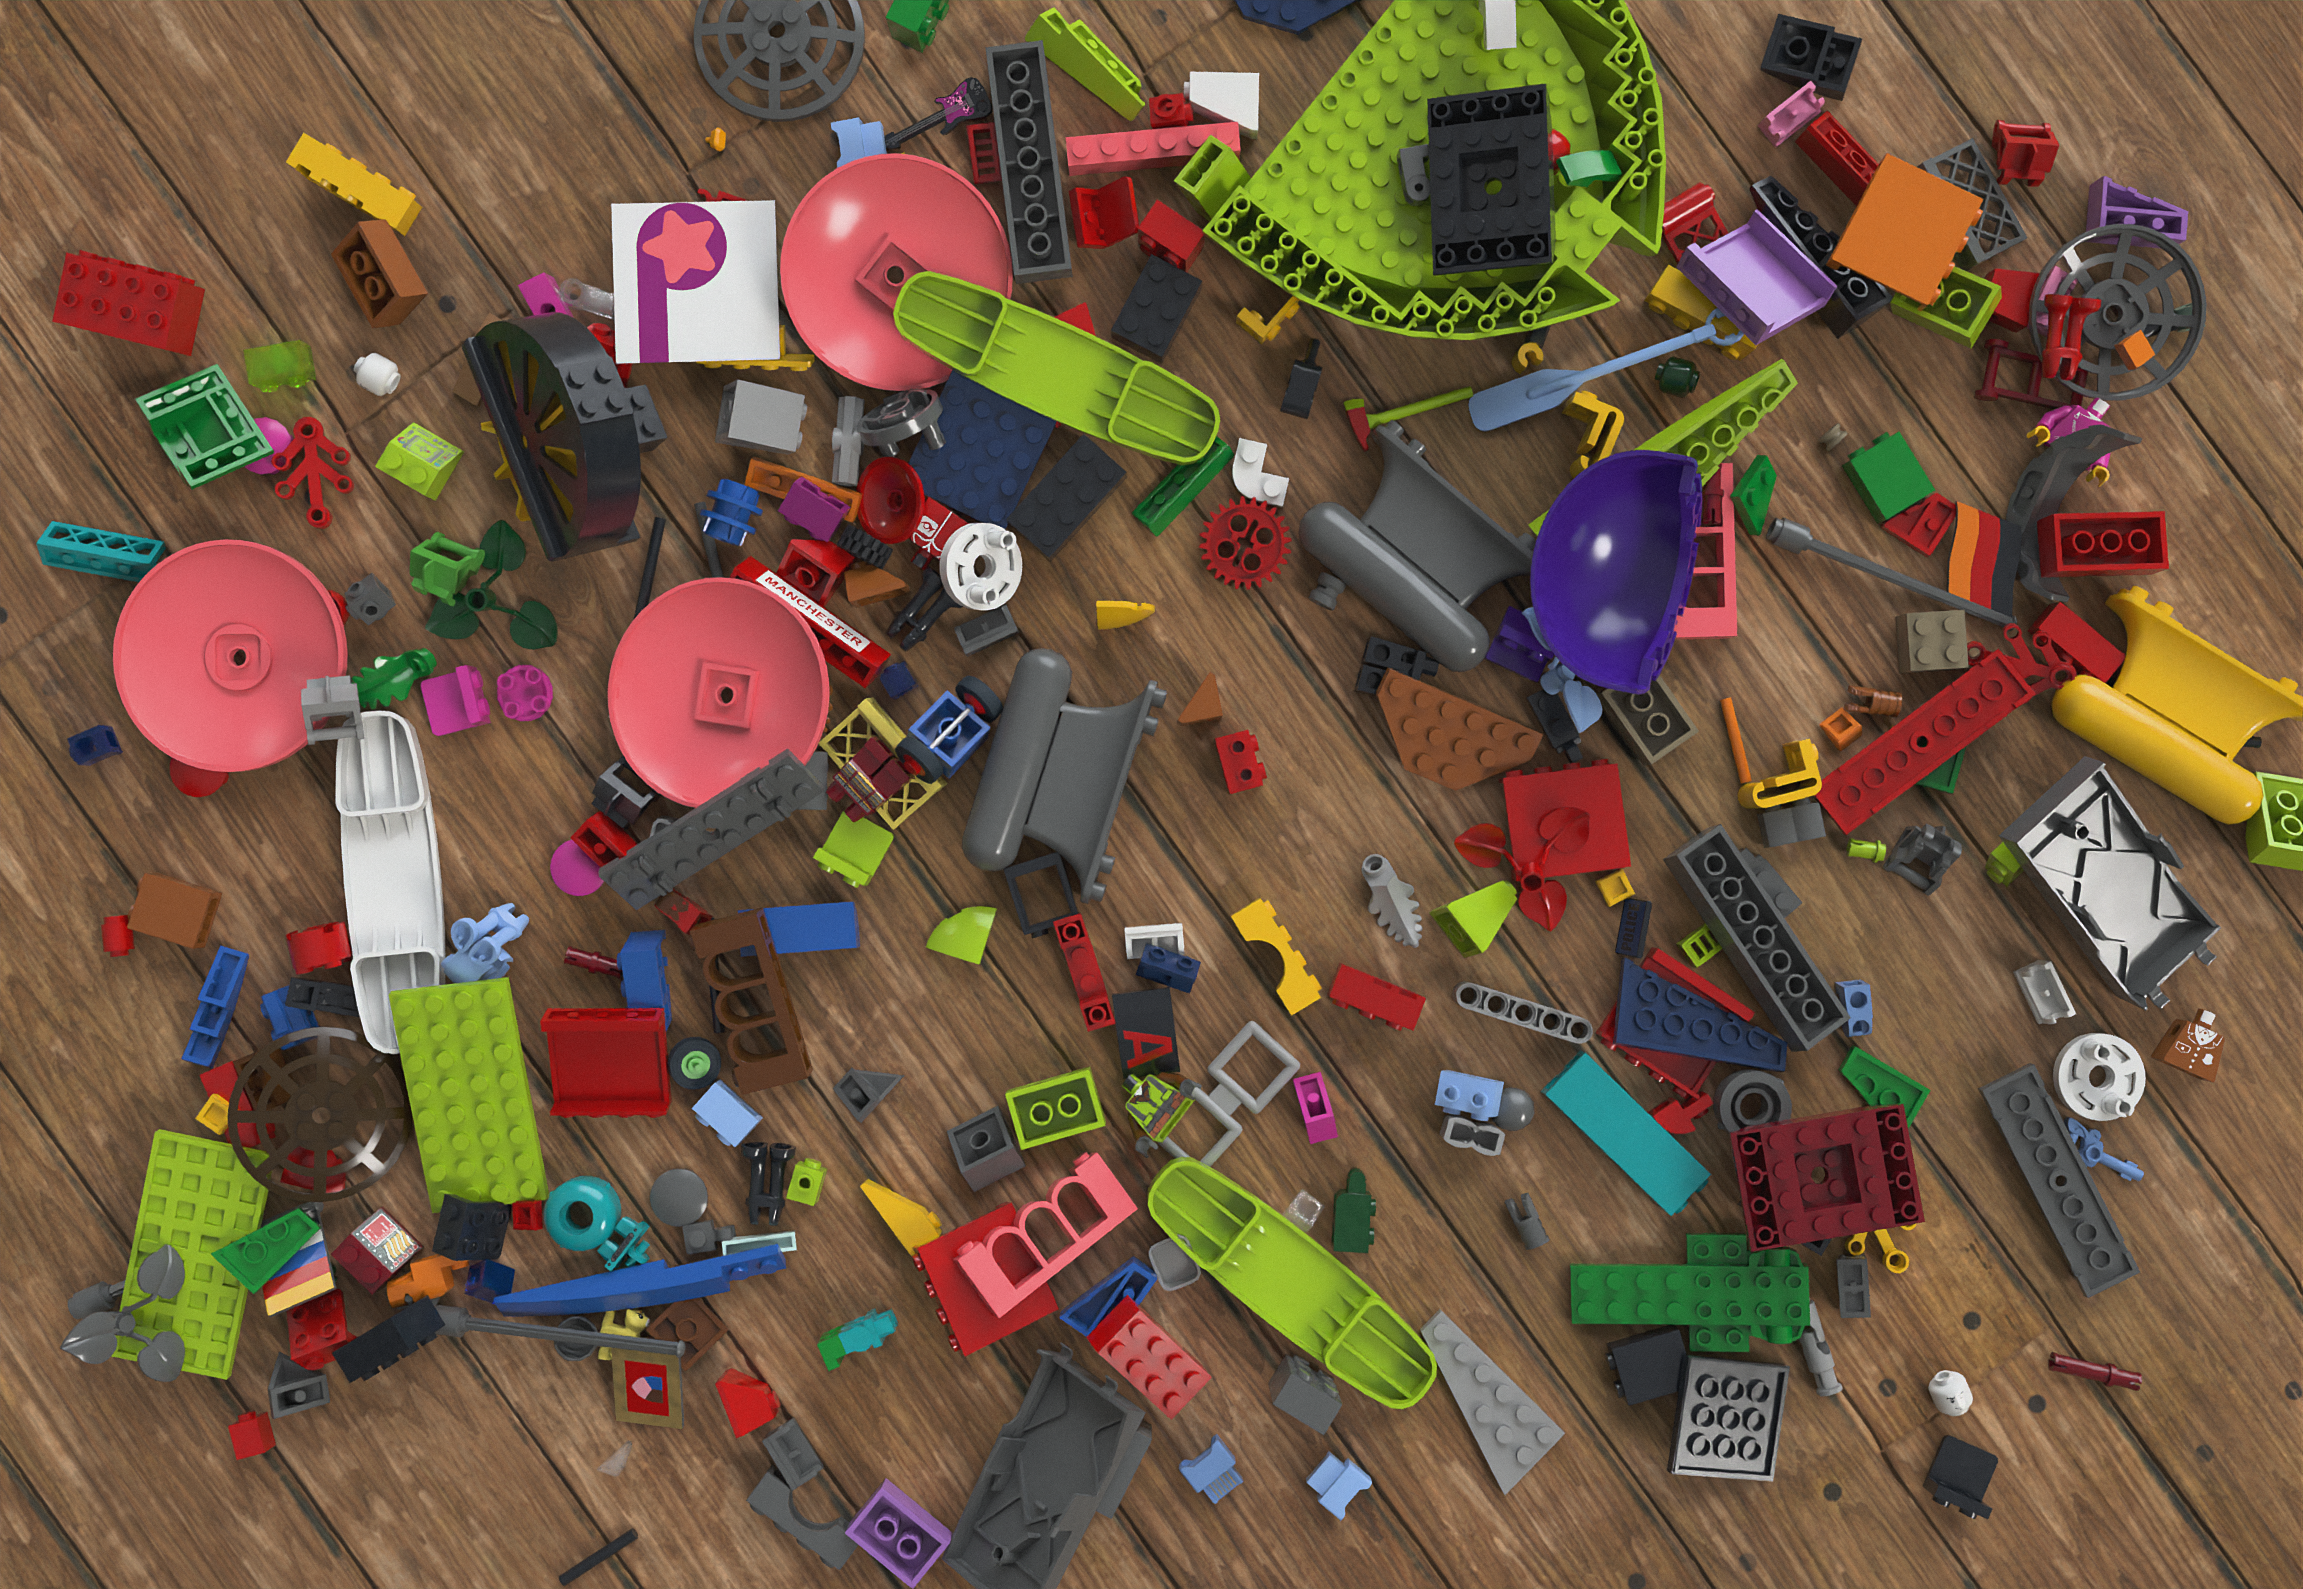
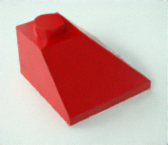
(815, 567)
(746, 1401)

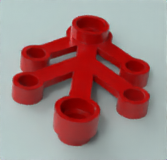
(312, 467)
(2026, 664)

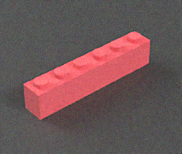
(1144, 148)

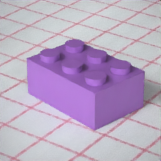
(899, 1533)

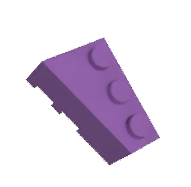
(2116, 204)

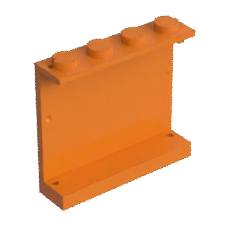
(1907, 230)

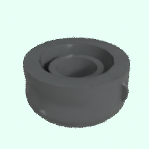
(1732, 1089)

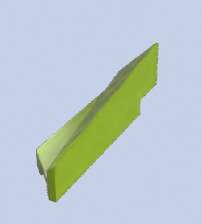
(1088, 61)

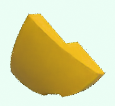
(1121, 613)

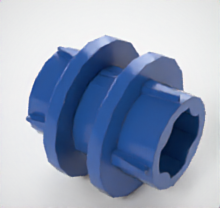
(731, 512)

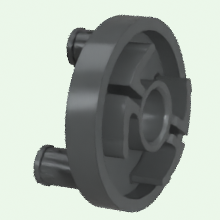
(902, 417)

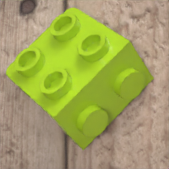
(854, 850)

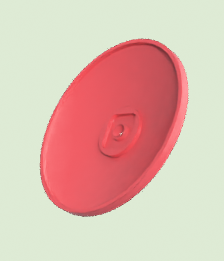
(181, 644)

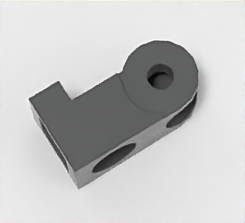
(1412, 174)

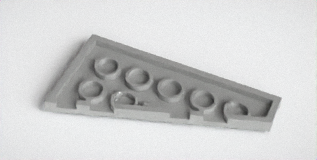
(1500, 1414)

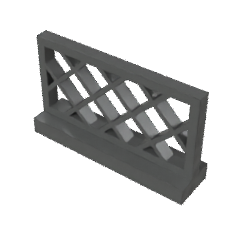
(1972, 252)

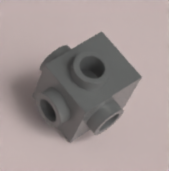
(369, 599)

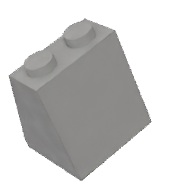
(760, 417)

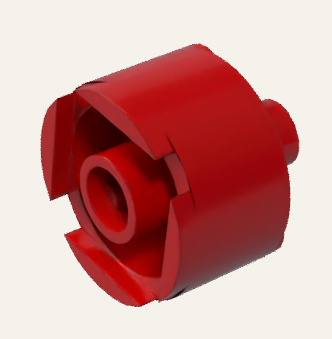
(318, 947)

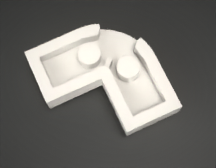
(1250, 479)

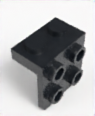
(471, 1229)
(1961, 1476)

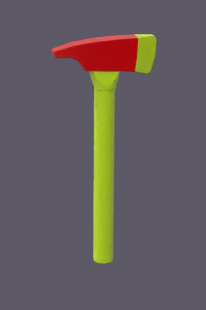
(1363, 423)

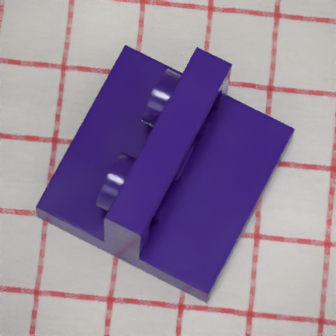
(1517, 647)

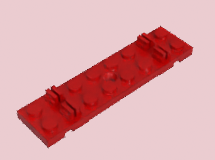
(1948, 724)

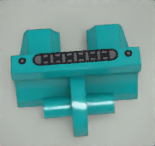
(617, 1254)

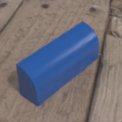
(811, 928)

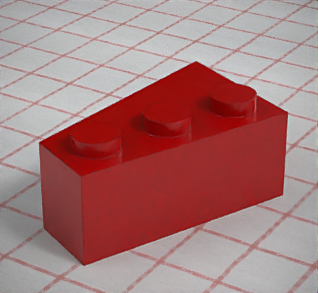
(1375, 997)

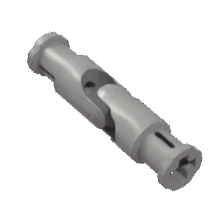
(1819, 1355)

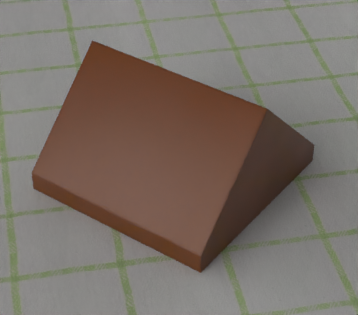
(1204, 705)

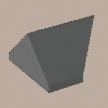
(864, 1090)
(295, 1388)

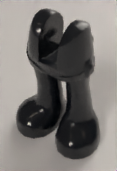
(930, 585)
(757, 1198)

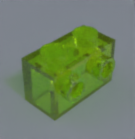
(279, 365)

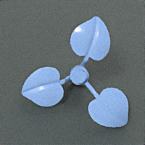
(1580, 700)

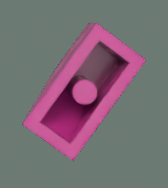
(1315, 1108)

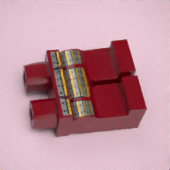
(861, 785)

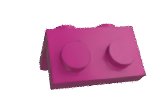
(455, 701)

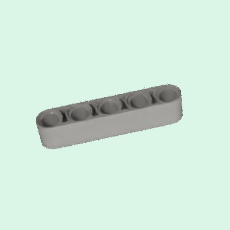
(1536, 1014)

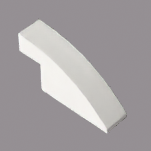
(1498, 23)

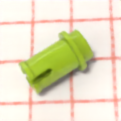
(1865, 849)

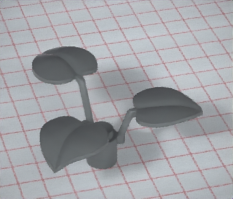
(95, 1336)

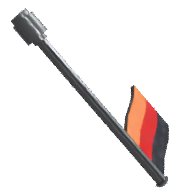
(1978, 570)

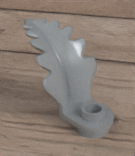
(1392, 901)

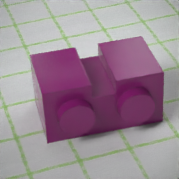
(813, 509)

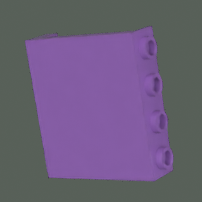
(1757, 278)

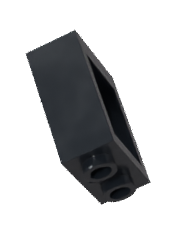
(1038, 929)

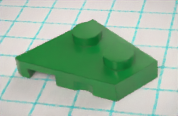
(1754, 494)

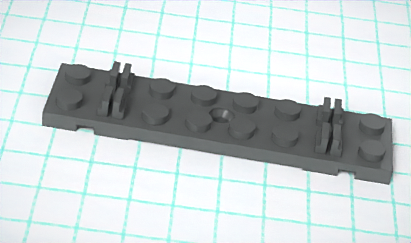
(737, 815)
(2042, 1153)

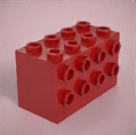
(129, 302)

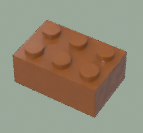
(379, 273)

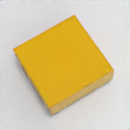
(1614, 887)
(215, 1114)

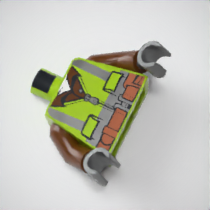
(1157, 1106)

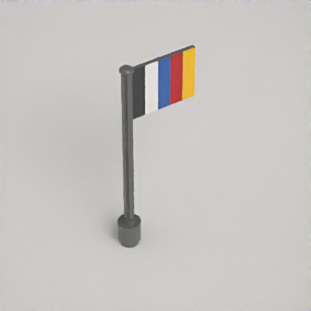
(297, 1282)

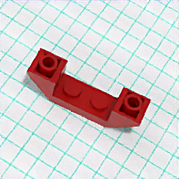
(1084, 972)

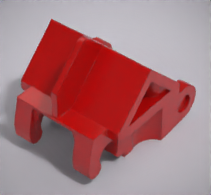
(2021, 155)

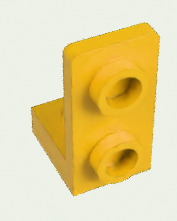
(1253, 322)

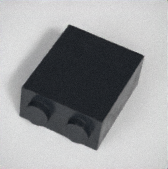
(1647, 1364)

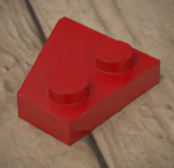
(1923, 523)

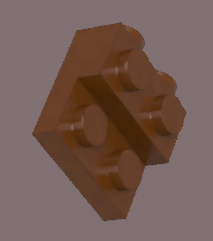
(692, 1324)

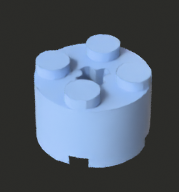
(461, 969)

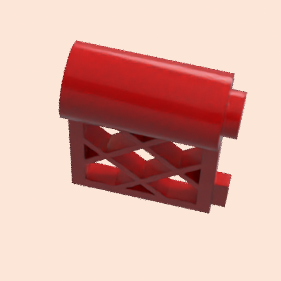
(1689, 210)

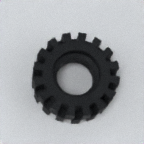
(864, 547)

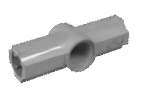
(847, 442)

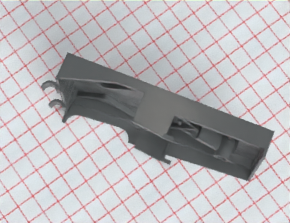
(1043, 1478)

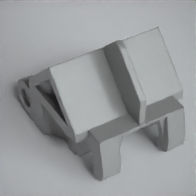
(331, 698)

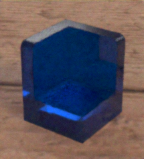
(489, 1280)

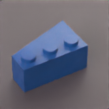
(644, 972)
(1090, 1308)

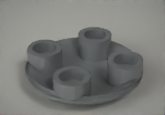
(679, 1197)

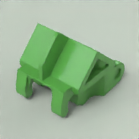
(440, 574)

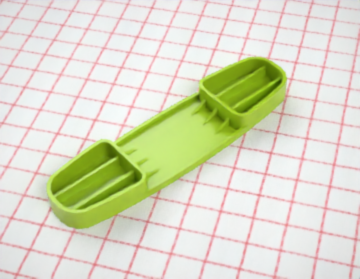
(1056, 368)
(1292, 1282)

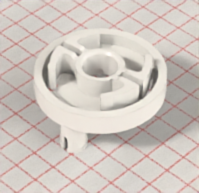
(996, 548)
(2110, 1098)

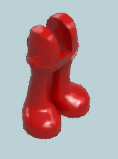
(2071, 357)

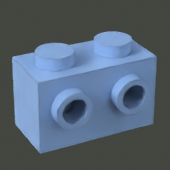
(1469, 1094)
(726, 1114)

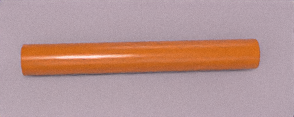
(1735, 740)

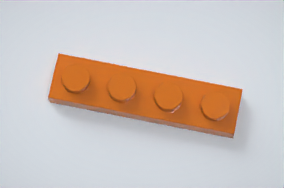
(778, 480)

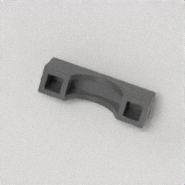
(775, 1499)

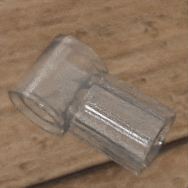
(591, 298)

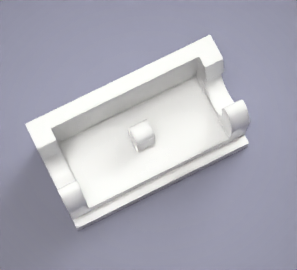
(1164, 936)
(2044, 992)

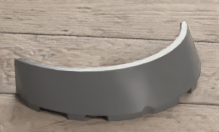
(2043, 489)

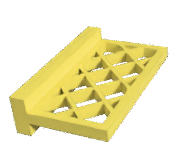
(891, 735)

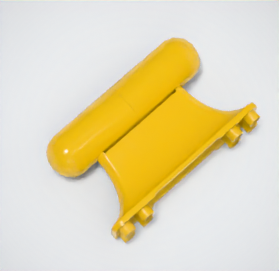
(2178, 710)

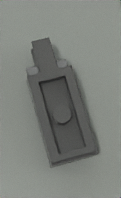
(1775, 886)

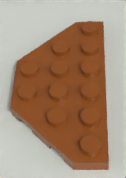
(1450, 736)

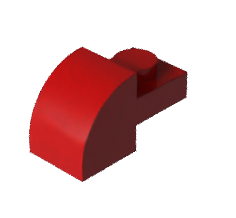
(1676, 1116)

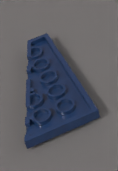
(1678, 1022)

